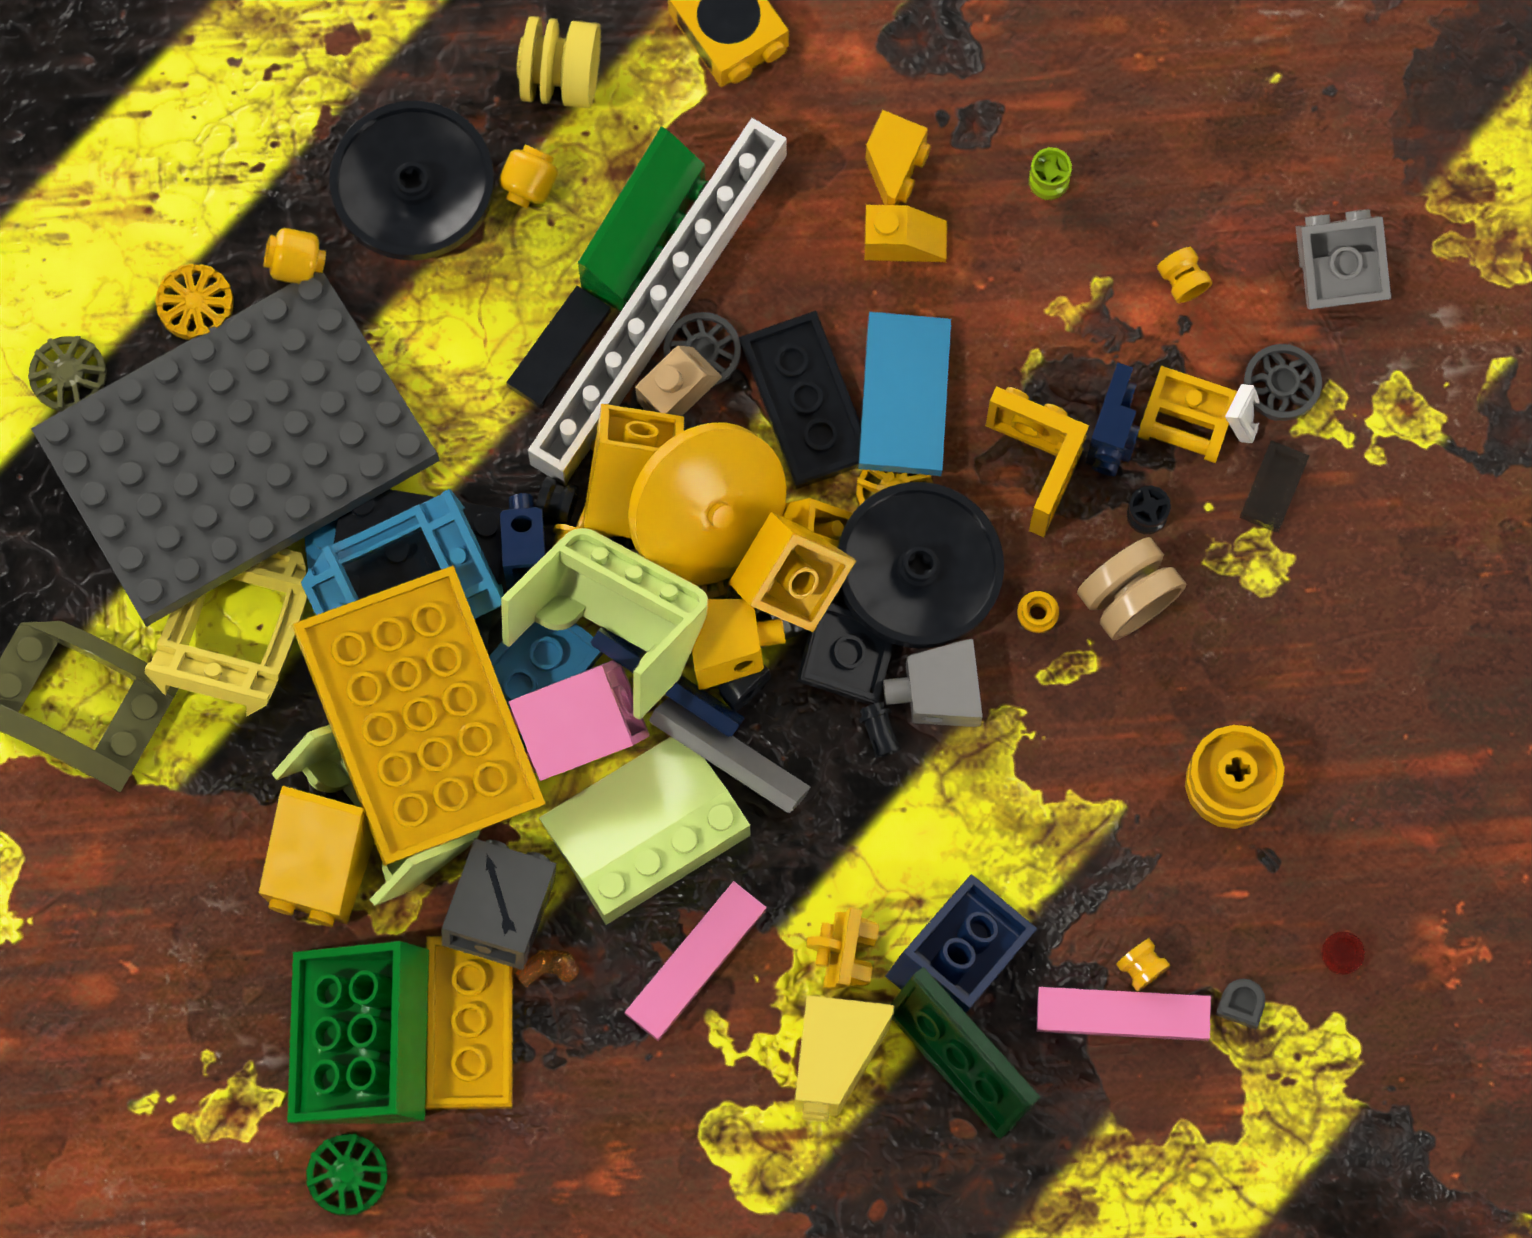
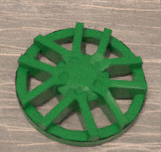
(347, 1175)

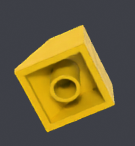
(791, 572)

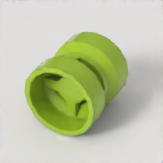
(1051, 164)

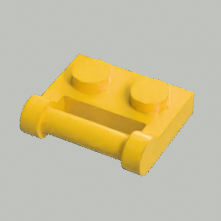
(1190, 401)

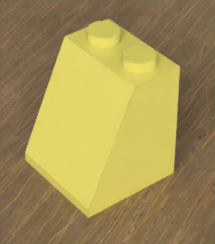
(835, 1052)

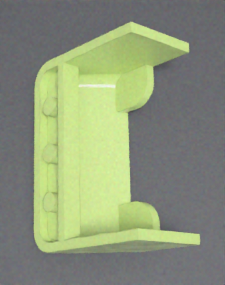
(619, 592)
(325, 769)

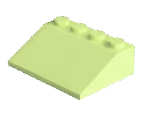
(645, 827)

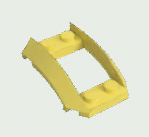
(225, 676)

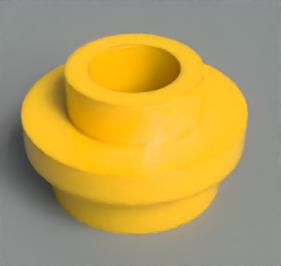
(1041, 600)

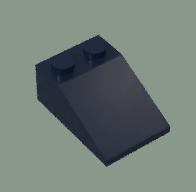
(965, 943)

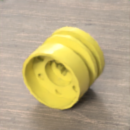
(559, 62)

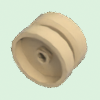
(1131, 588)

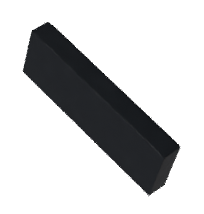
(558, 347)

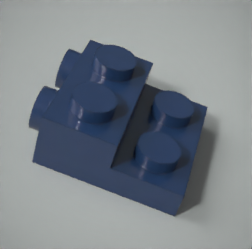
(1114, 432)

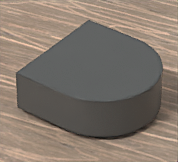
(1242, 1003)

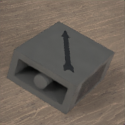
(499, 903)

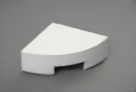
(1241, 414)

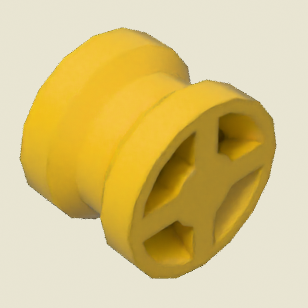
(1143, 964)

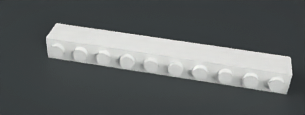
(658, 300)

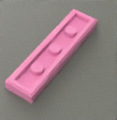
(695, 961)
(1123, 1013)

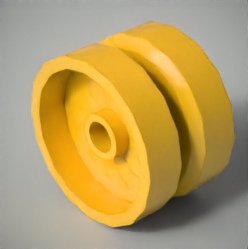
(1214, 790)

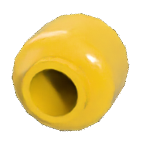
(528, 176)
(293, 256)

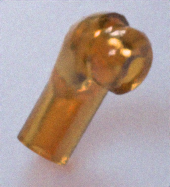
(548, 962)

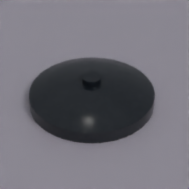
(412, 180)
(921, 565)

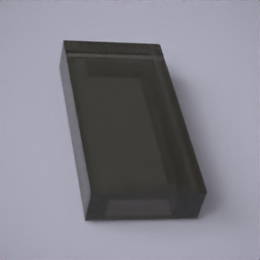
(1274, 486)

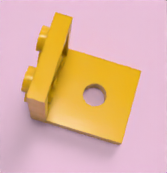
(1046, 429)

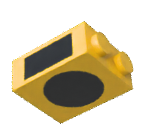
(731, 34)

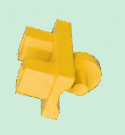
(838, 946)

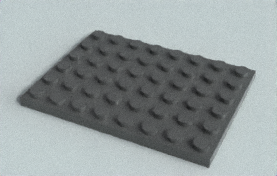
(234, 446)

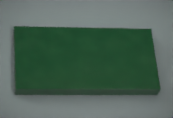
(962, 1053)

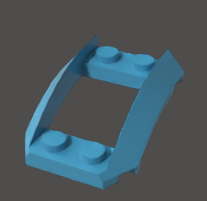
(447, 535)

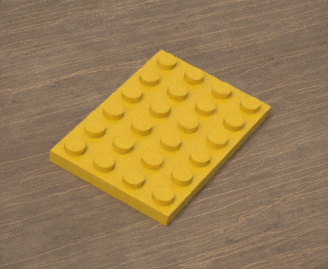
(418, 715)

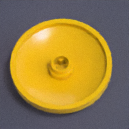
(705, 501)

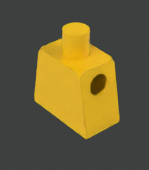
(732, 642)

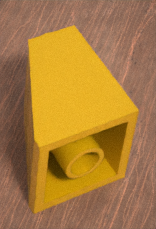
(621, 449)
(316, 857)

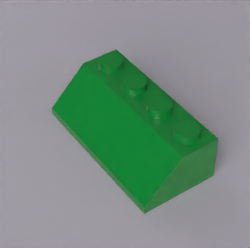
(641, 220)

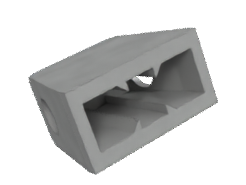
(940, 686)

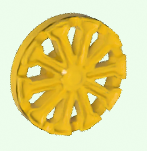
(193, 301)

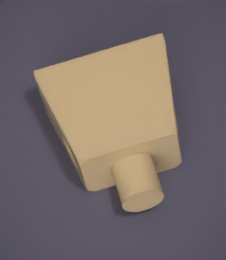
(676, 382)

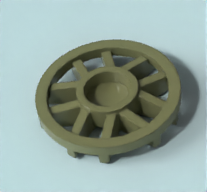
(66, 371)

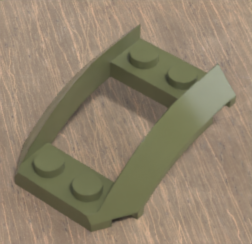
(130, 727)

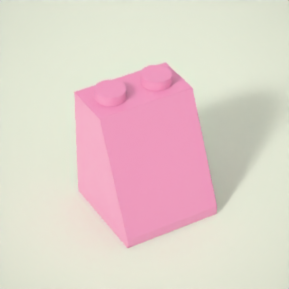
(578, 720)

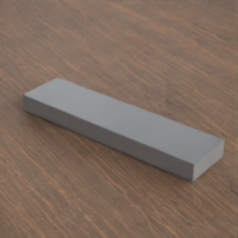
(730, 755)

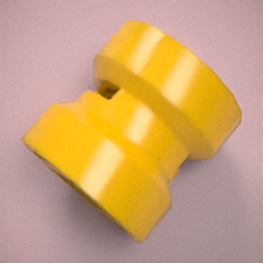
(1184, 275)

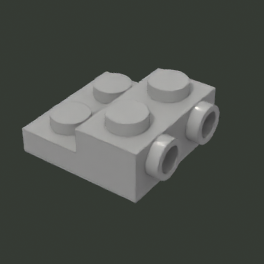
(1343, 259)

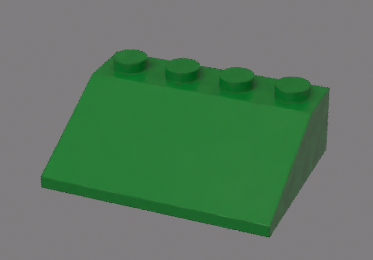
(358, 1035)

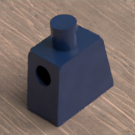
(521, 537)

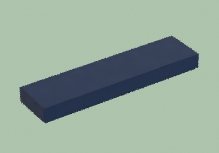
(682, 692)

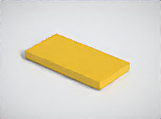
(468, 1030)

